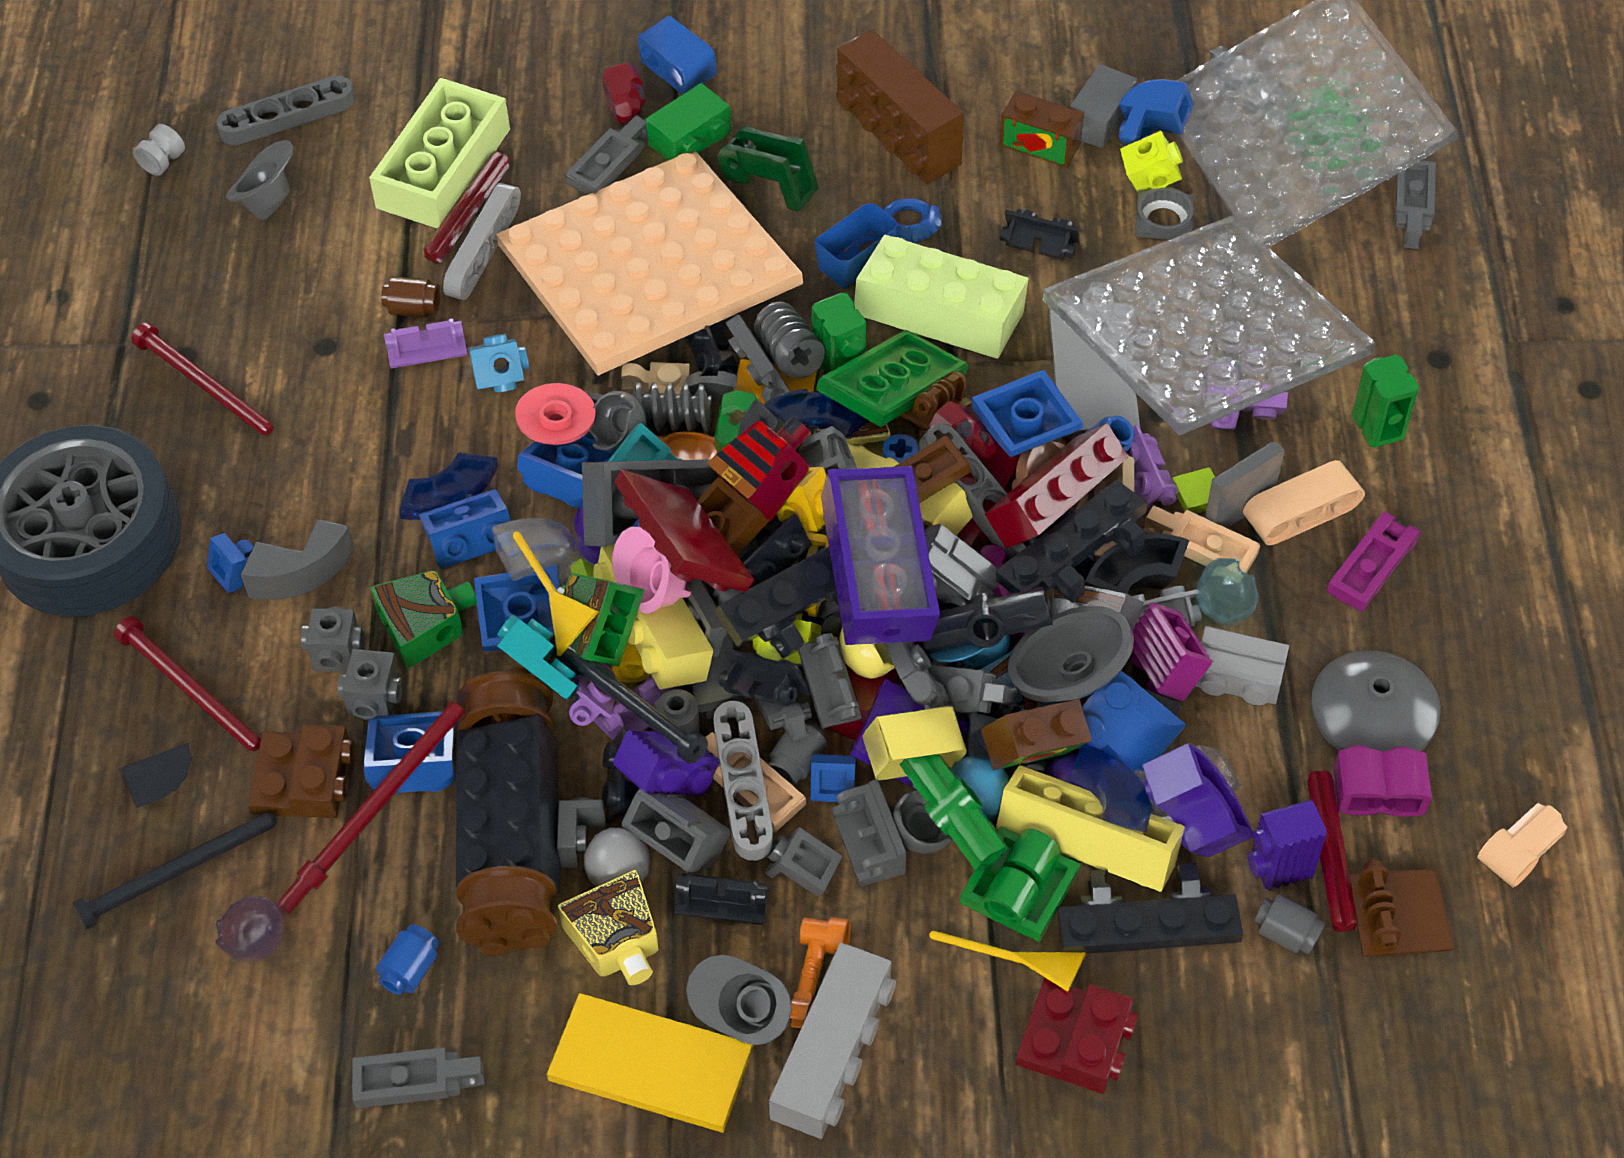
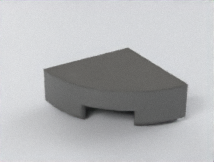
(719, 384)

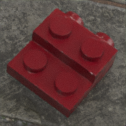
(1077, 1035)

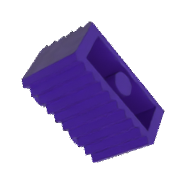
(656, 767)
(1287, 845)

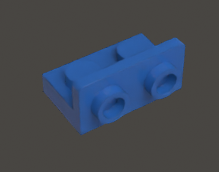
(464, 527)

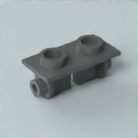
(829, 681)

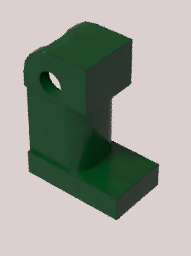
(773, 159)

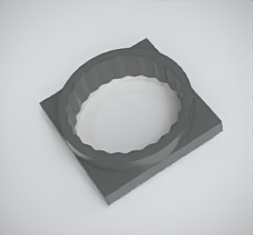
(1163, 198)

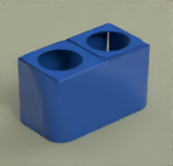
(677, 55)
(846, 232)

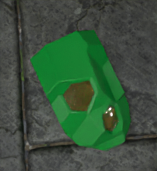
(731, 411)

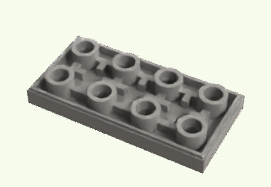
(1087, 380)

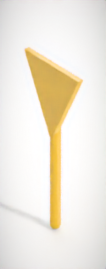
(568, 615)
(1055, 966)

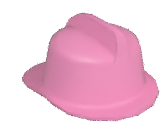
(642, 566)

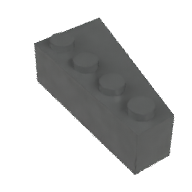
(603, 505)

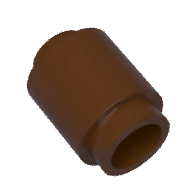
(411, 297)

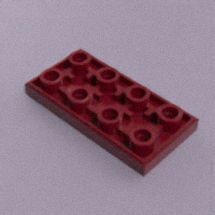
(683, 532)

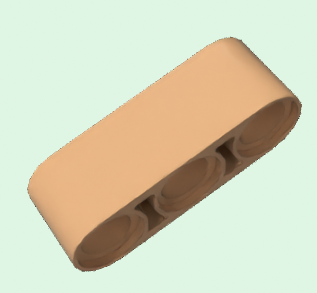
(1303, 502)

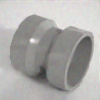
(161, 147)

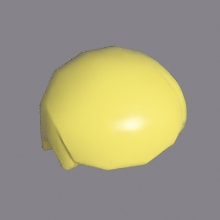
(866, 659)

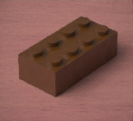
(899, 106)

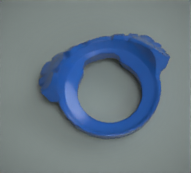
(928, 224)

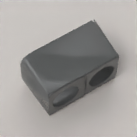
(1101, 102)

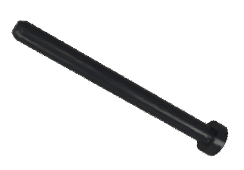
(690, 745)
(172, 869)

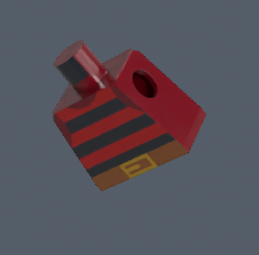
(764, 464)

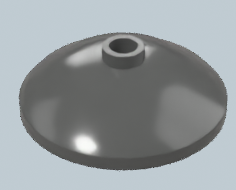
(1071, 656)
(1354, 713)

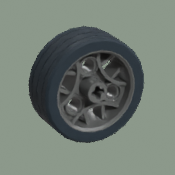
(61, 526)

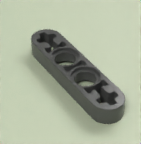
(284, 106)
(984, 487)

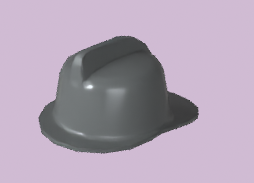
(264, 182)
(739, 999)

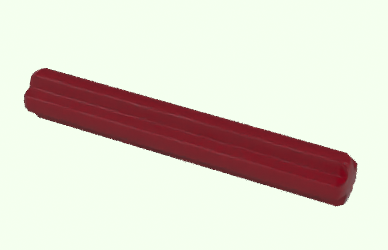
(466, 207)
(1333, 854)

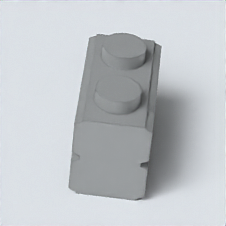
(1243, 666)

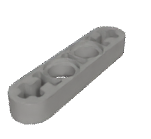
(481, 241)
(743, 779)

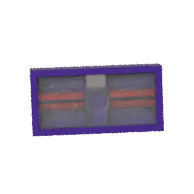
(879, 555)

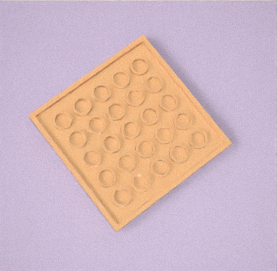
(648, 261)

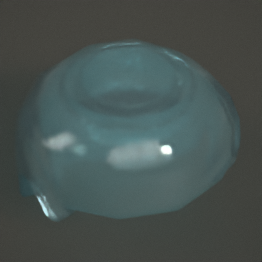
(1226, 592)

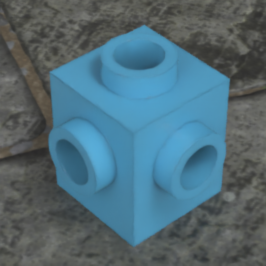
(499, 378)

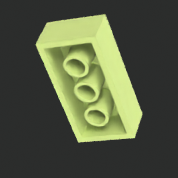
(439, 152)
(940, 296)

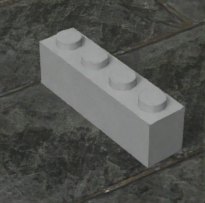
(831, 1041)

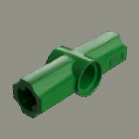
(955, 809)

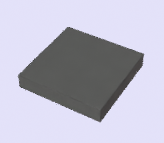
(1242, 482)

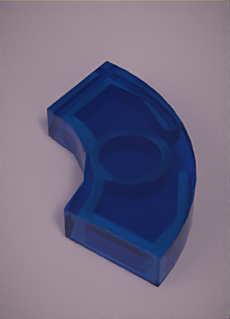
(817, 411)
(462, 479)
(1114, 786)

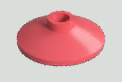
(555, 413)

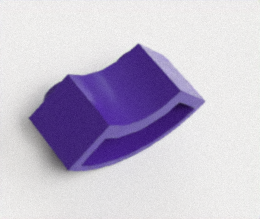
(1199, 798)

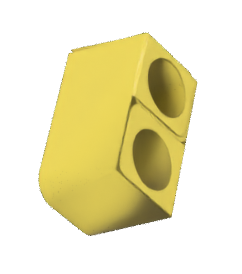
(912, 736)

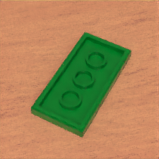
(889, 377)

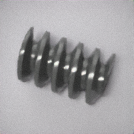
(788, 340)
(676, 407)

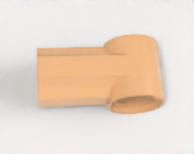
(1517, 851)

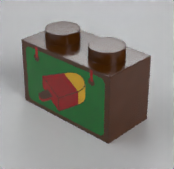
(1041, 128)
(1036, 734)

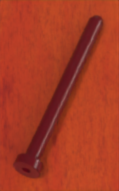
(147, 336)
(130, 632)

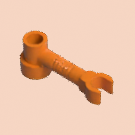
(821, 939)

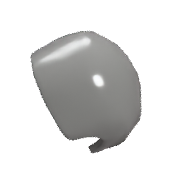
(615, 854)

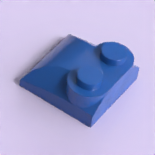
(1026, 413)
(558, 468)
(501, 597)
(1130, 722)
(393, 737)

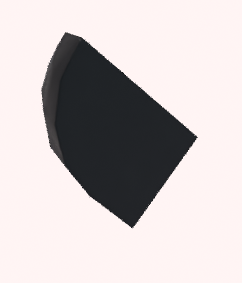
(156, 775)

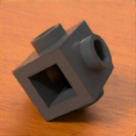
(331, 638)
(370, 684)

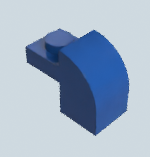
(1154, 106)

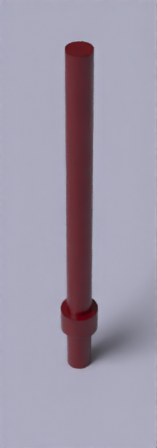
(313, 872)

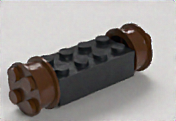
(506, 812)

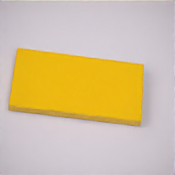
(650, 1062)

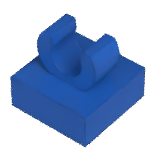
(228, 561)
(831, 776)

